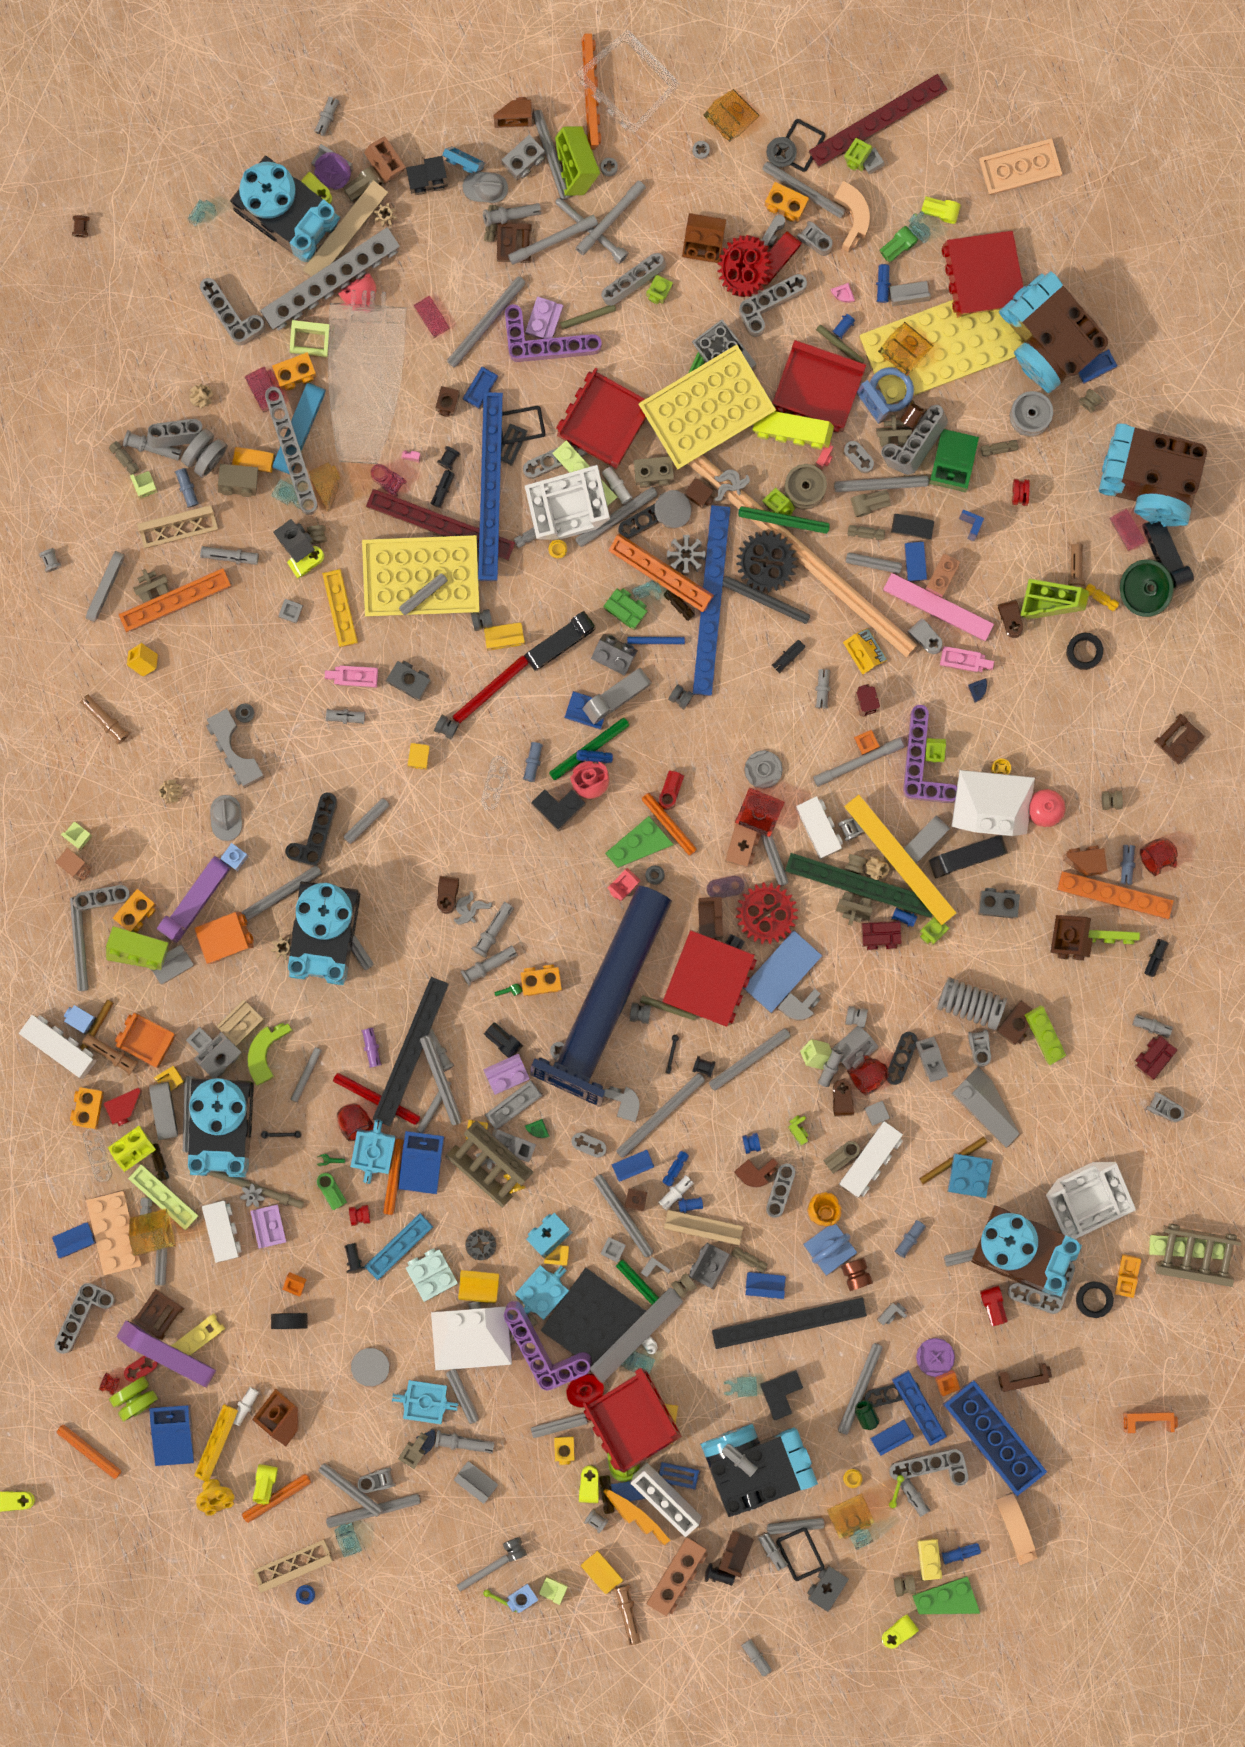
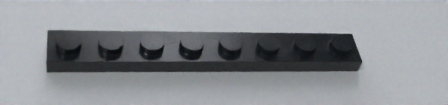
(410, 1051)
(789, 1323)

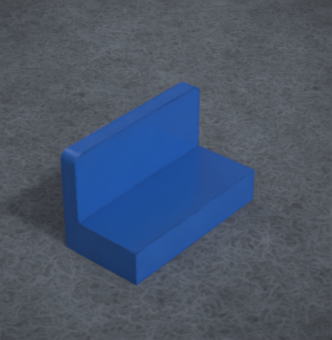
(973, 519)
(632, 1166)
(73, 1240)
(765, 1285)
(892, 1437)

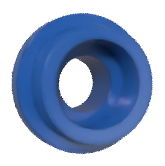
(299, 1597)

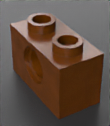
(1008, 1029)

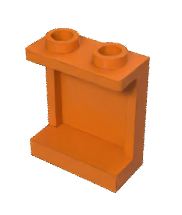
(224, 937)
(145, 1039)
(1130, 1418)

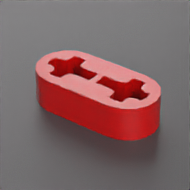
(138, 1364)

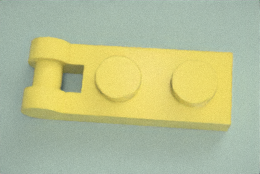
(199, 1336)

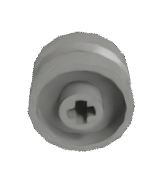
(1037, 404)
(204, 453)

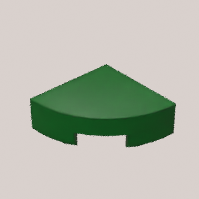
(537, 1129)

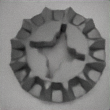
(782, 143)
(485, 1236)

